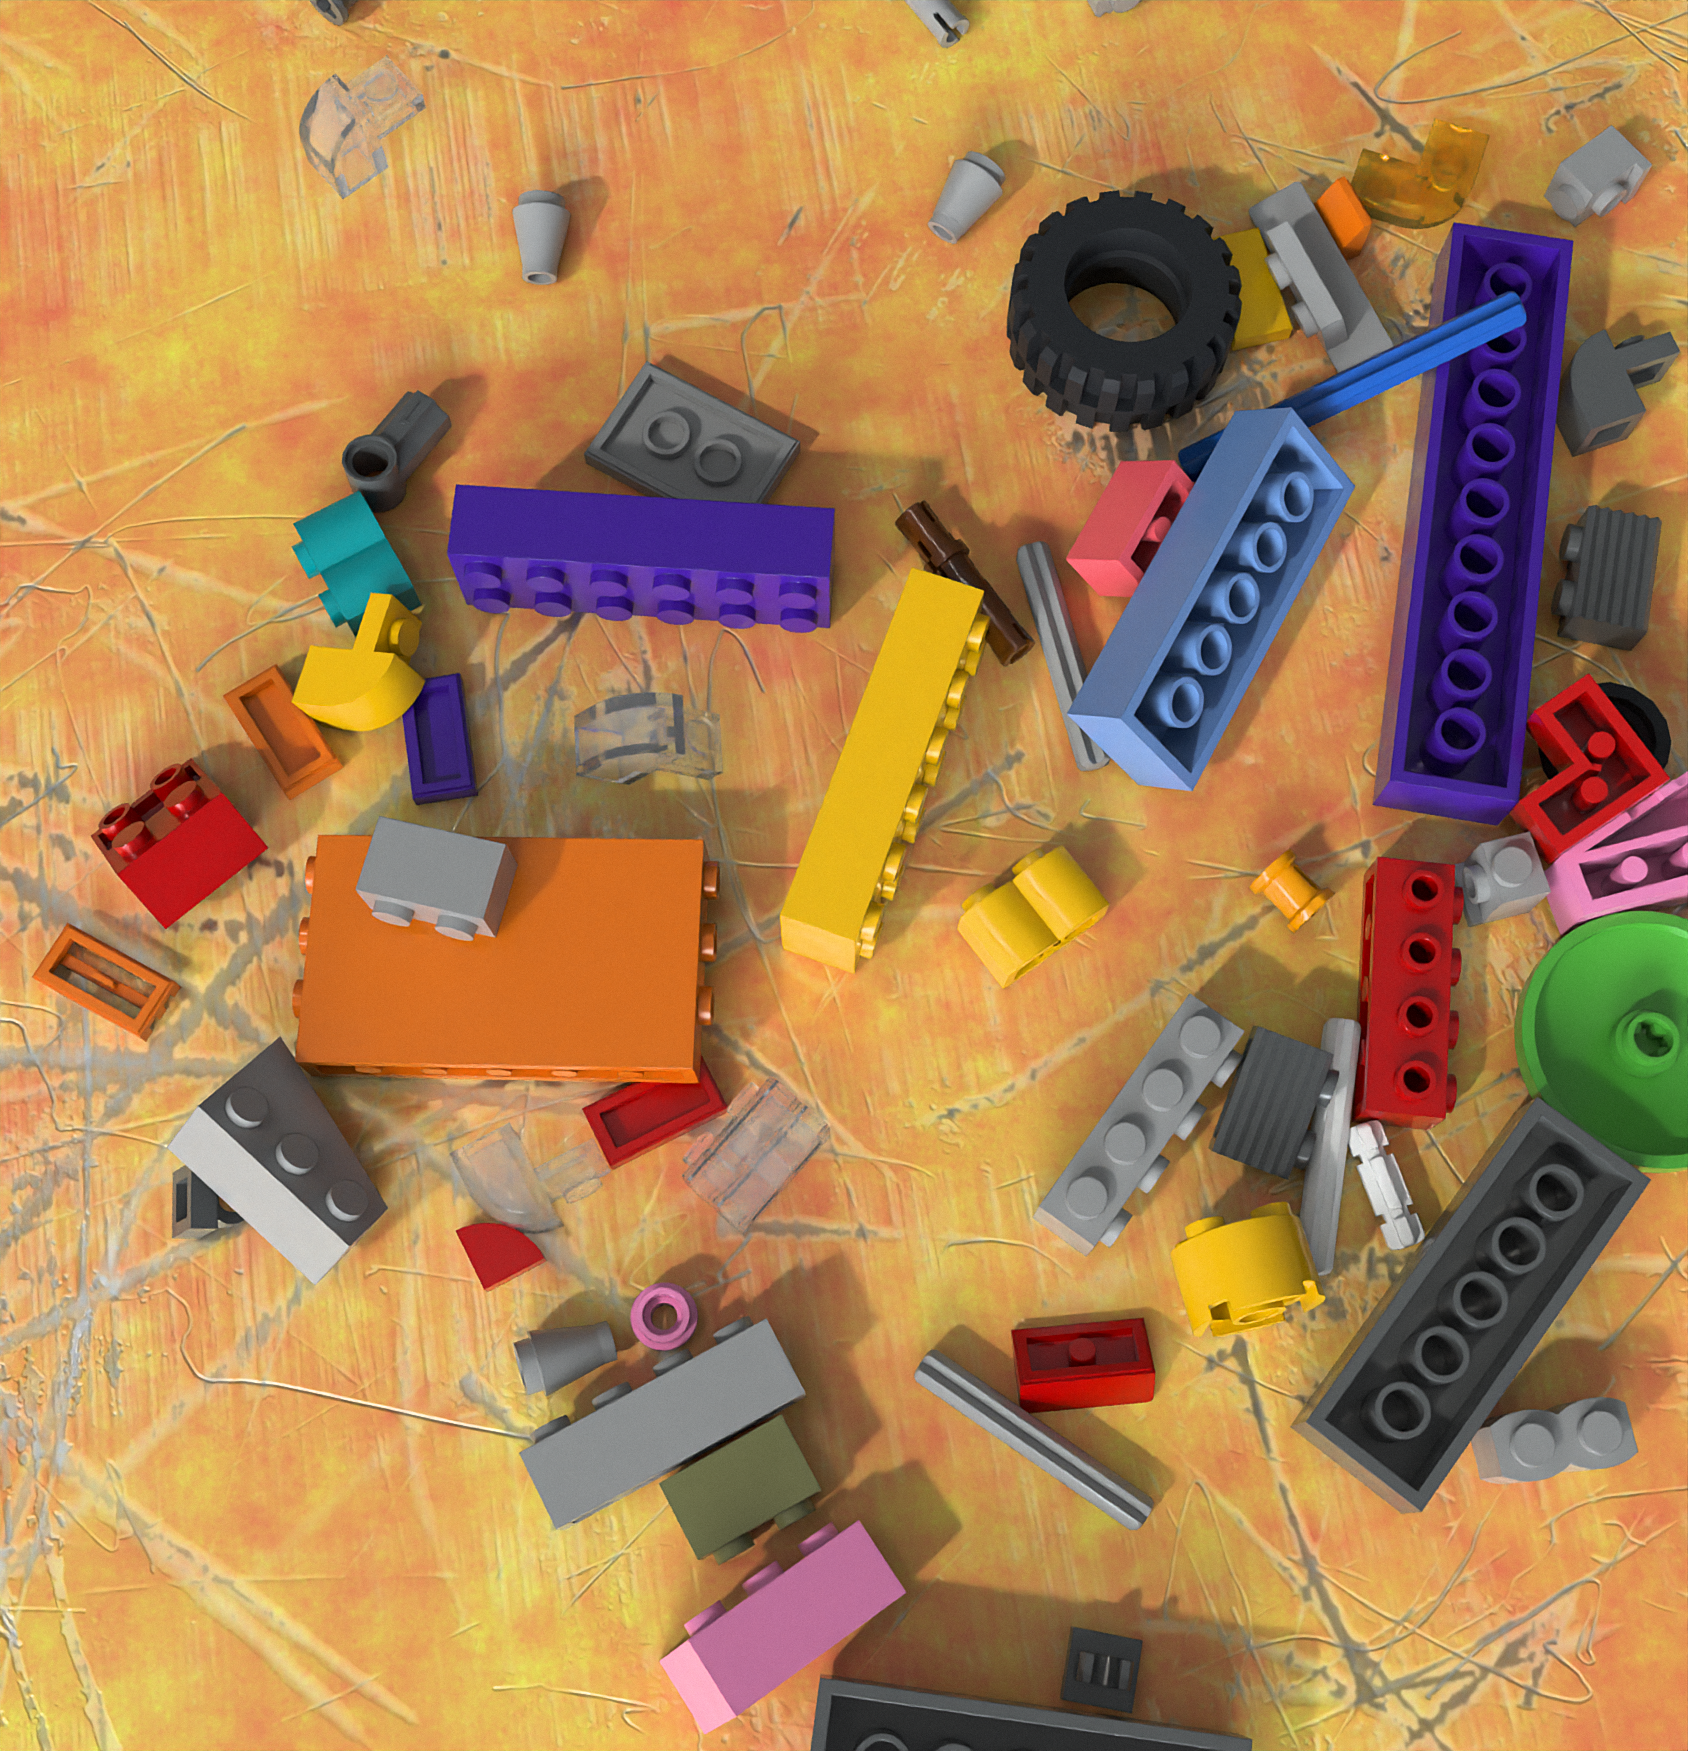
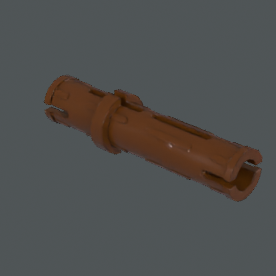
(950, 560)

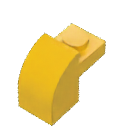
(368, 683)

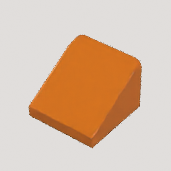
(1344, 217)

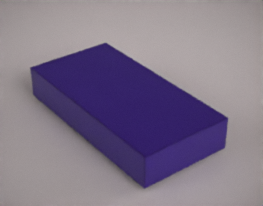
(440, 742)

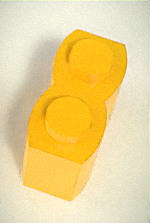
(1030, 915)

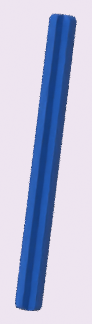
(1385, 369)

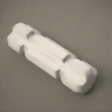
(1385, 1185)

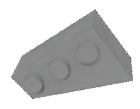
(281, 1162)

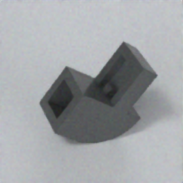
(1600, 384)

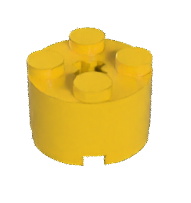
(1245, 1271)

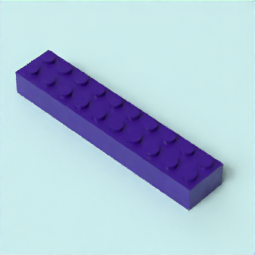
(1475, 537)

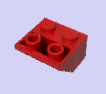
(177, 841)

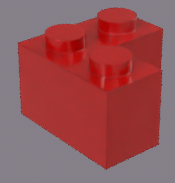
(1599, 767)

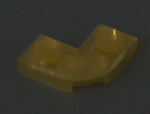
(1425, 192)

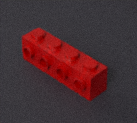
(1406, 993)

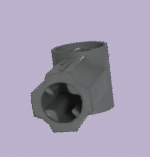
(396, 449)

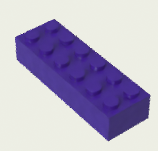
(643, 557)

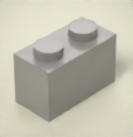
(436, 879)

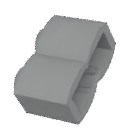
(1555, 1440)

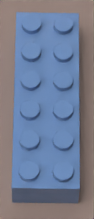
(1212, 599)

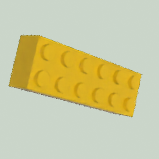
(882, 772)

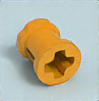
(1291, 890)

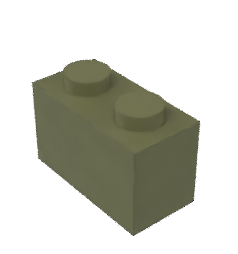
(741, 1490)

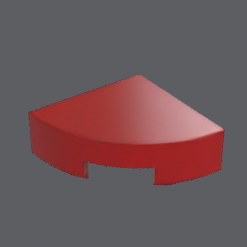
(498, 1253)

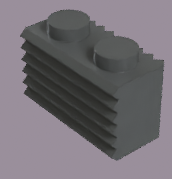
(1607, 577)
(1273, 1103)

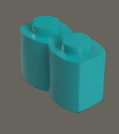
(353, 559)

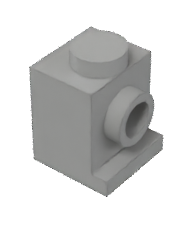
(1597, 177)
(1501, 879)

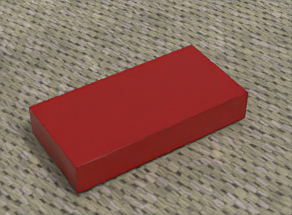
(652, 1115)

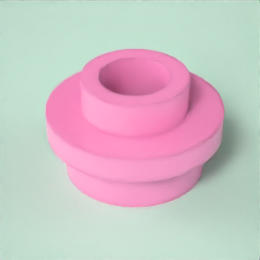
(651, 1299)

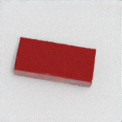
(1083, 1365)

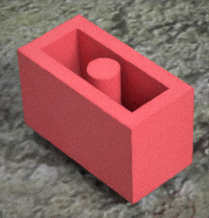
(1129, 525)

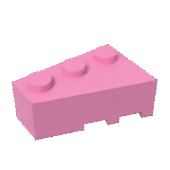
(1627, 864)
(781, 1624)

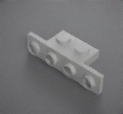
(1319, 278)

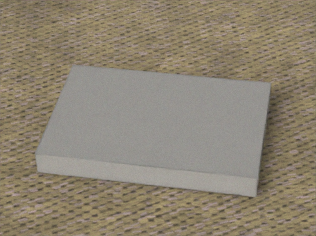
(689, 444)

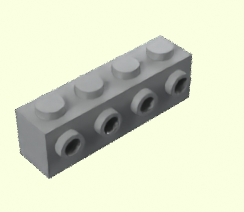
(1138, 1124)
(661, 1424)

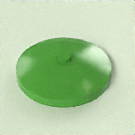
(1609, 1035)

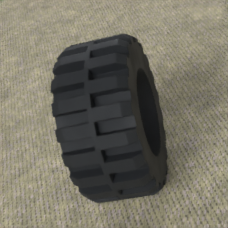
(1138, 246)

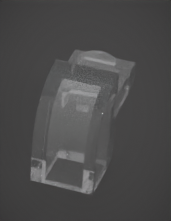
(348, 120)
(643, 734)
(518, 1194)

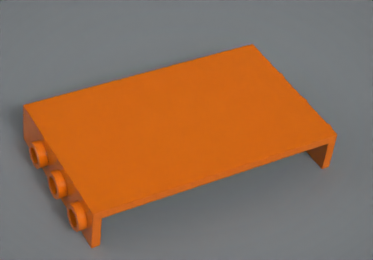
(581, 984)

